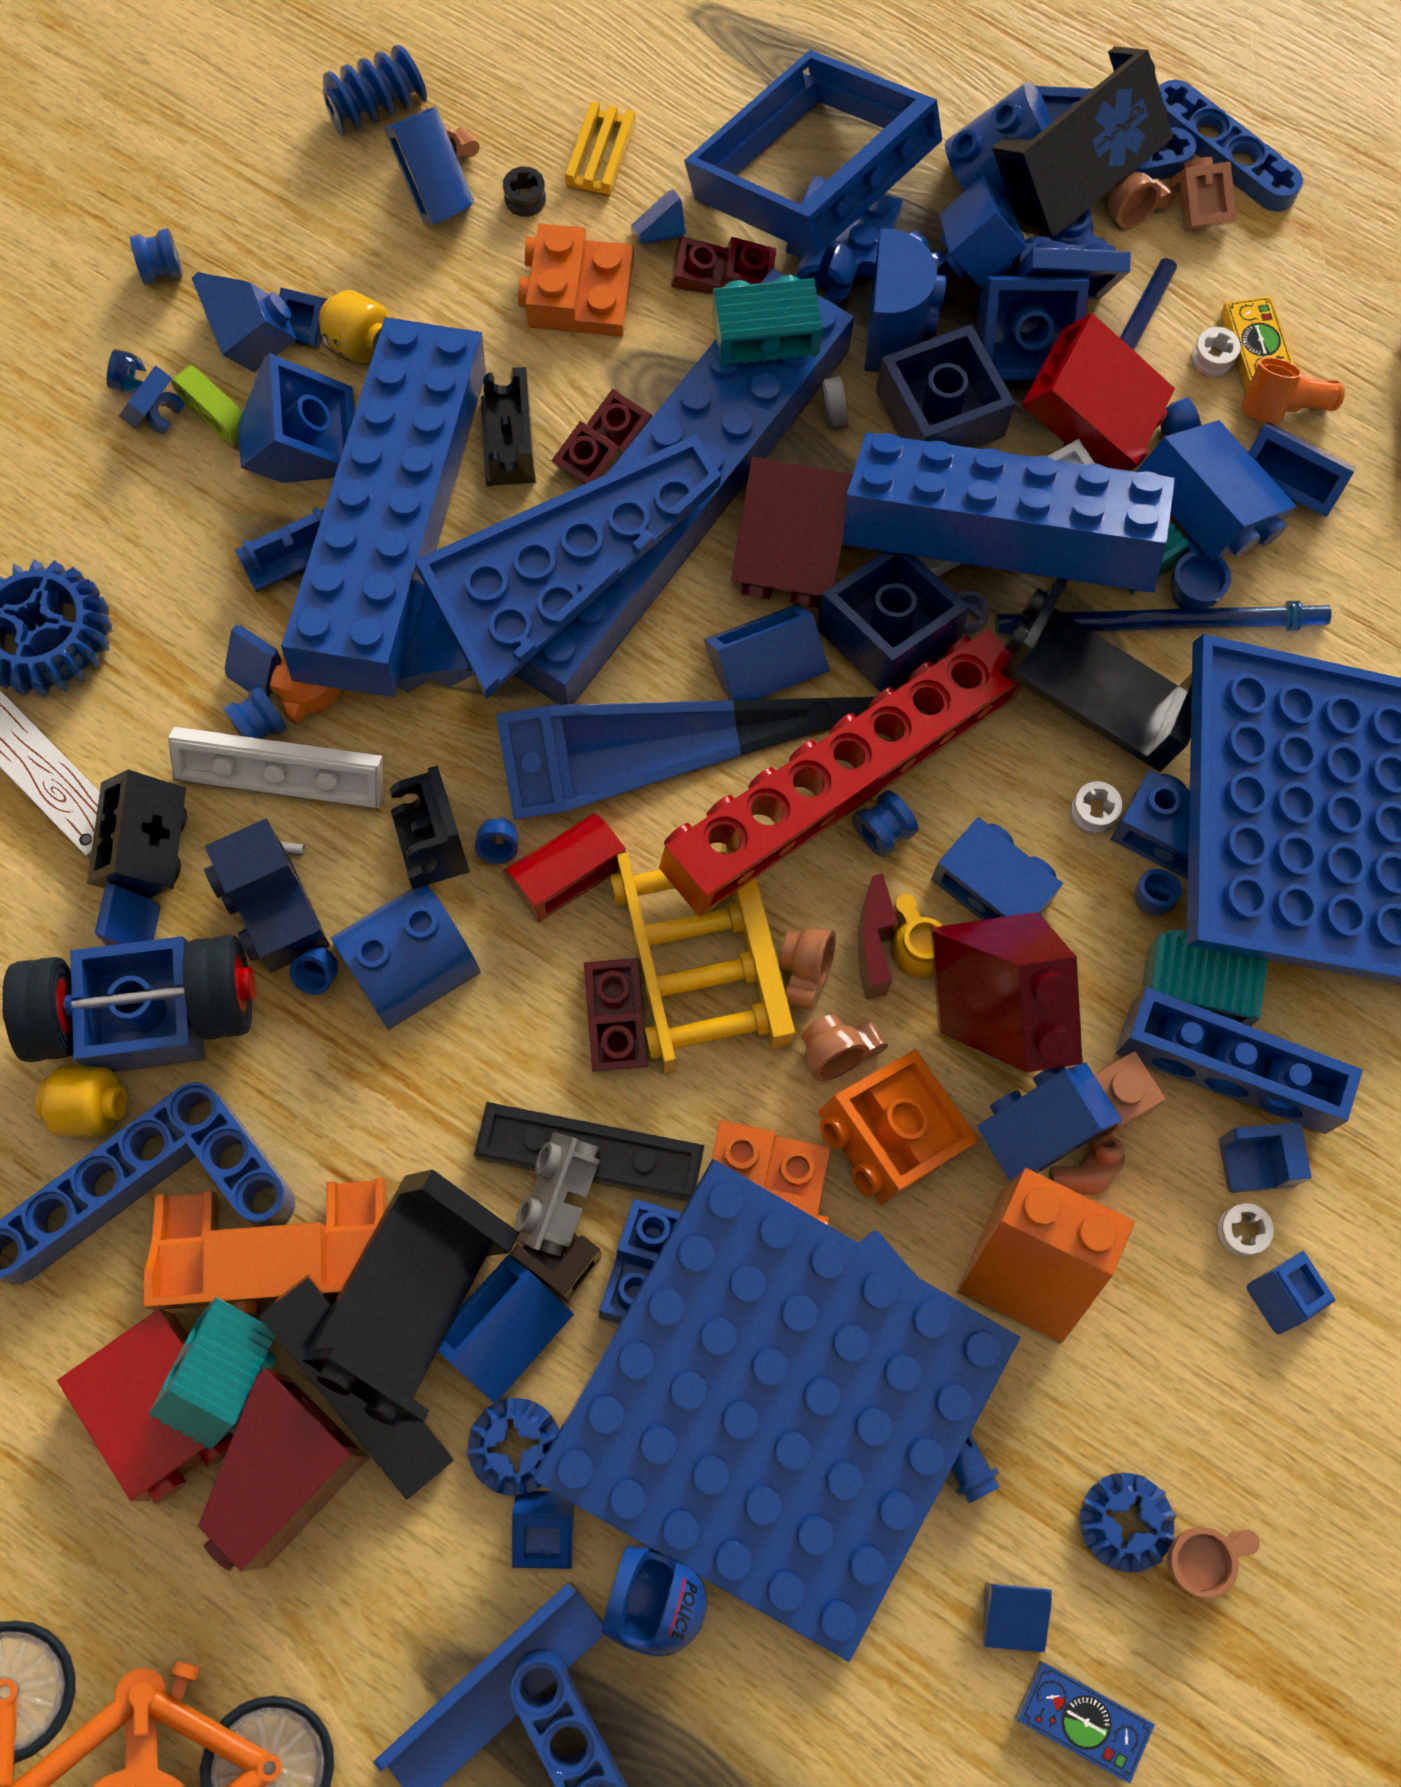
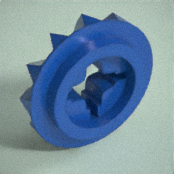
(491, 1428)
(1103, 1535)

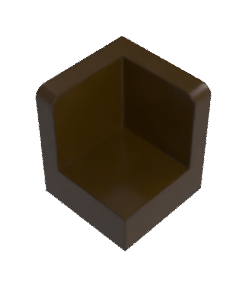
(563, 1272)

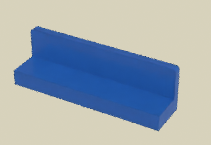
(482, 1700)

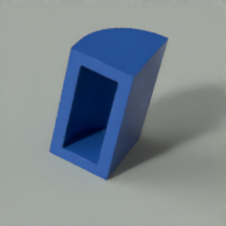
(429, 166)
(1301, 468)
(767, 654)
(503, 1328)

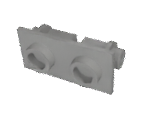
(544, 1217)

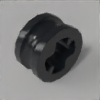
(524, 204)

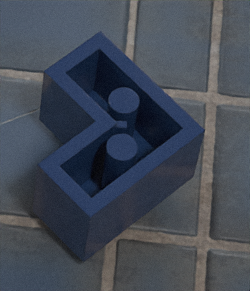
(261, 884)

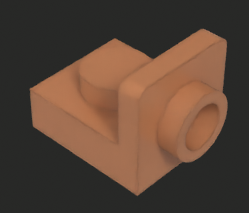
(1206, 193)

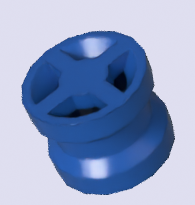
(156, 256)
(255, 716)
(885, 823)

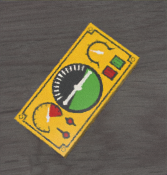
(1258, 331)

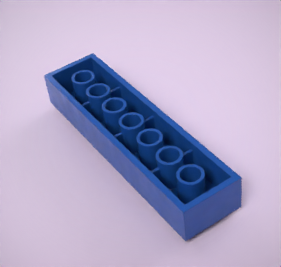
(385, 509)

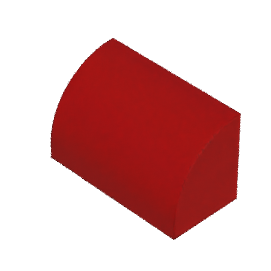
(566, 866)

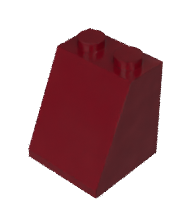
(790, 531)
(1009, 990)
(275, 1474)

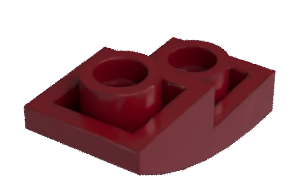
(709, 266)
(601, 442)
(615, 1014)

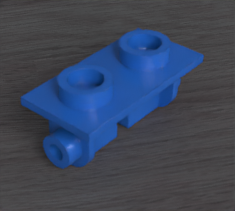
(280, 552)

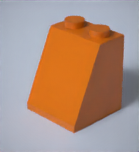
(1045, 1255)

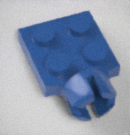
(851, 252)

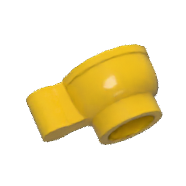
(912, 942)

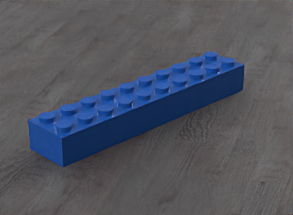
(737, 416)

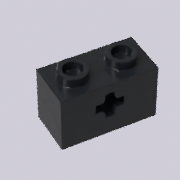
(137, 834)

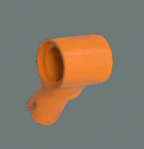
(1283, 388)

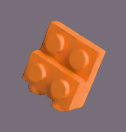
(575, 282)
(895, 1127)

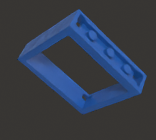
(908, 135)

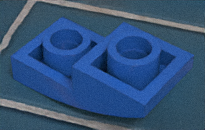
(638, 1249)

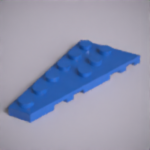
(538, 570)

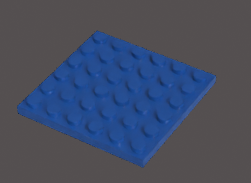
(1294, 810)
(778, 1409)

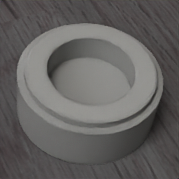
(834, 402)

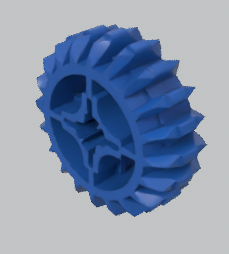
(47, 644)

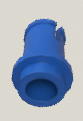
(973, 1472)

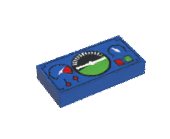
(1084, 1721)

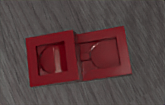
(876, 926)

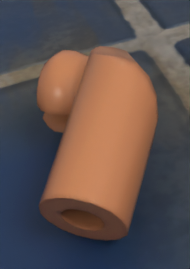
(1096, 1170)

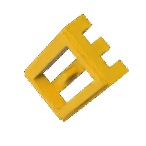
(608, 120)

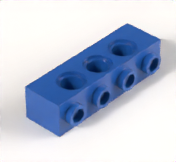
(1239, 1061)

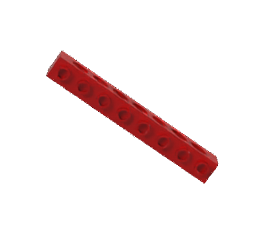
(711, 877)

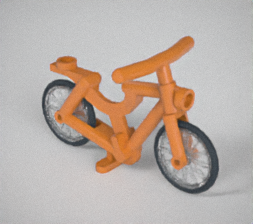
(255, 1745)

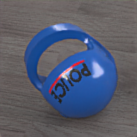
(654, 1604)

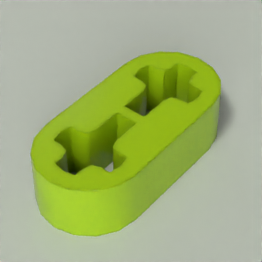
(208, 403)

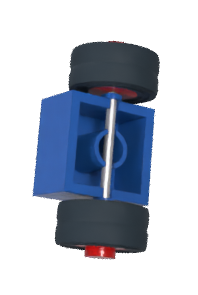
(129, 1002)

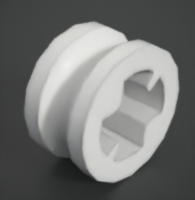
(1221, 339)
(1081, 811)
(1256, 1243)

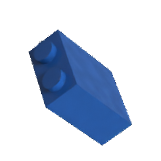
(1219, 491)

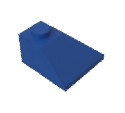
(294, 422)

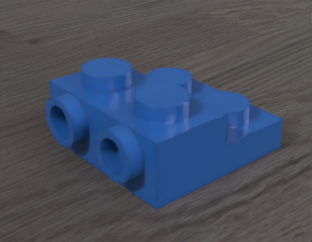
(1080, 259)

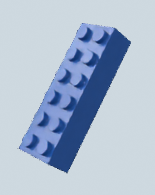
(1009, 511)

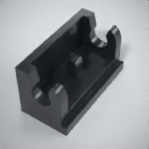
(508, 430)
(427, 830)

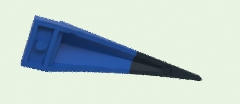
(594, 751)

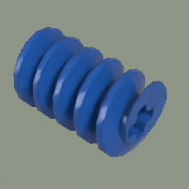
(371, 87)

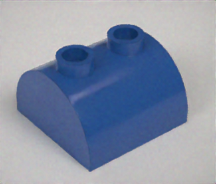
(970, 150)
(902, 296)
(1024, 317)
(406, 955)

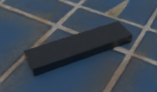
(626, 1157)
(405, 1453)

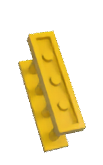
(754, 966)

